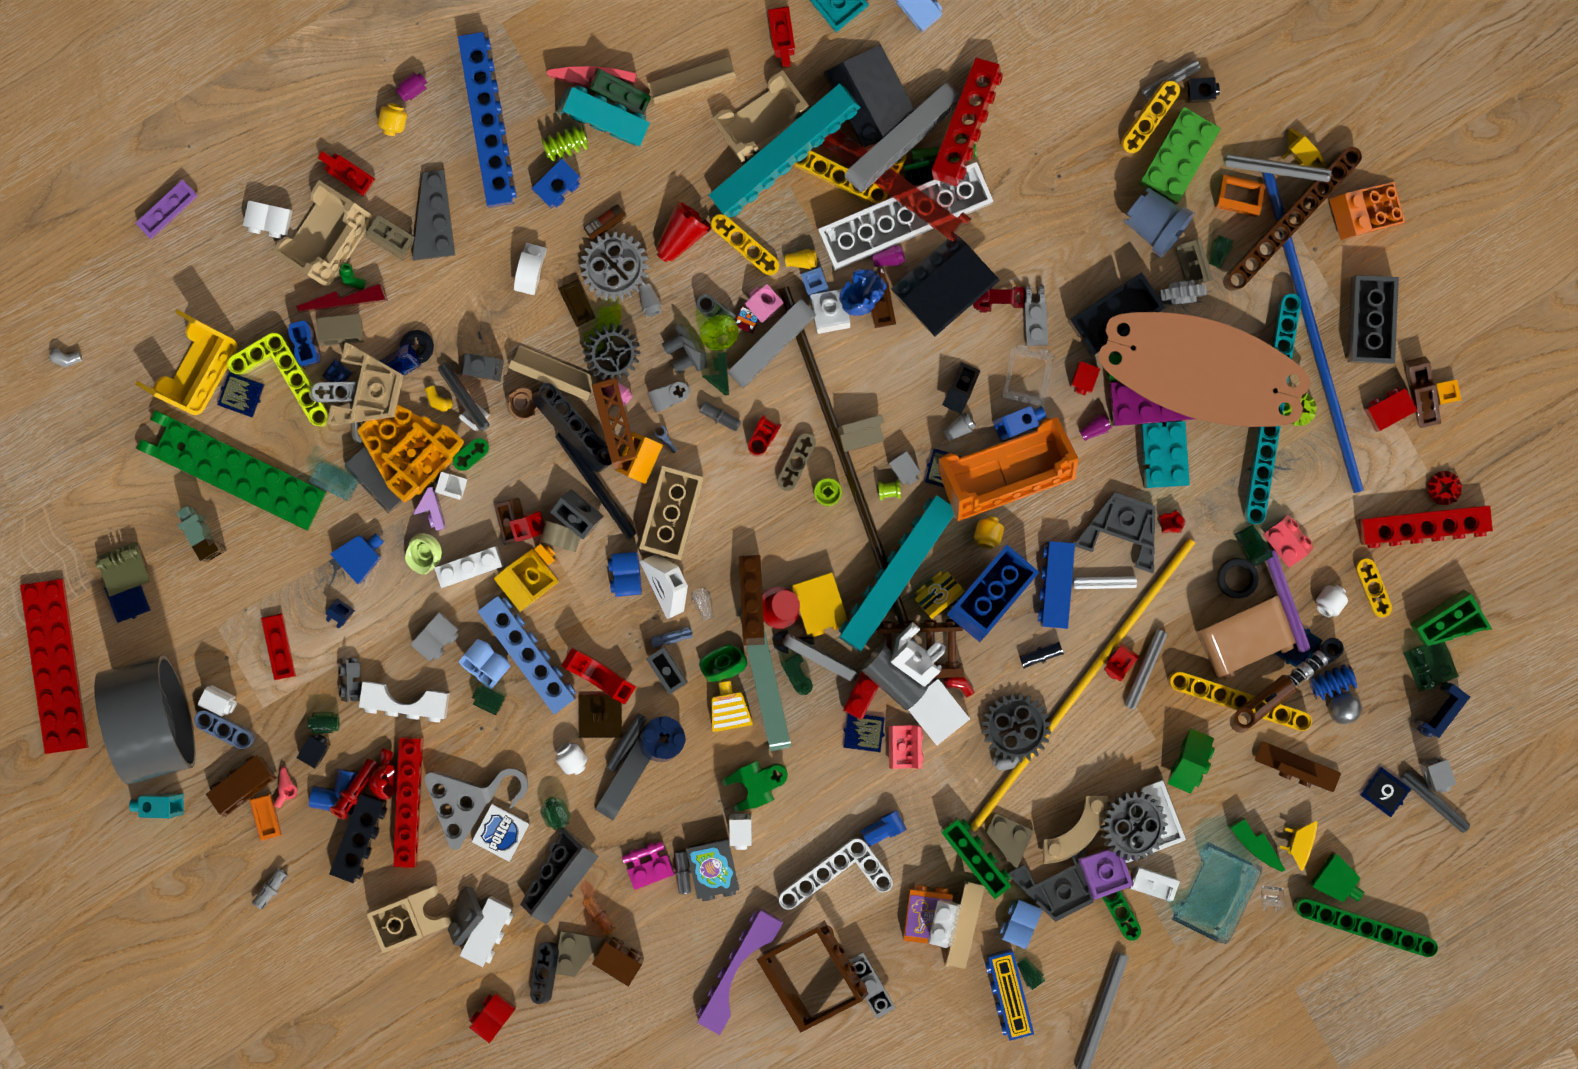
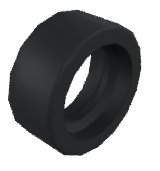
(1254, 578)

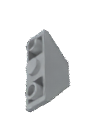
(878, 996)

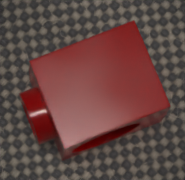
(1084, 378)
(527, 526)

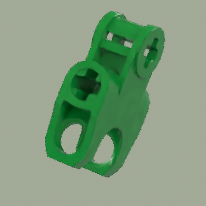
(758, 783)

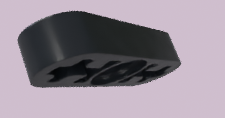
(546, 989)

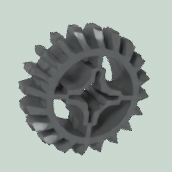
(620, 350)

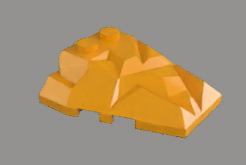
(409, 450)

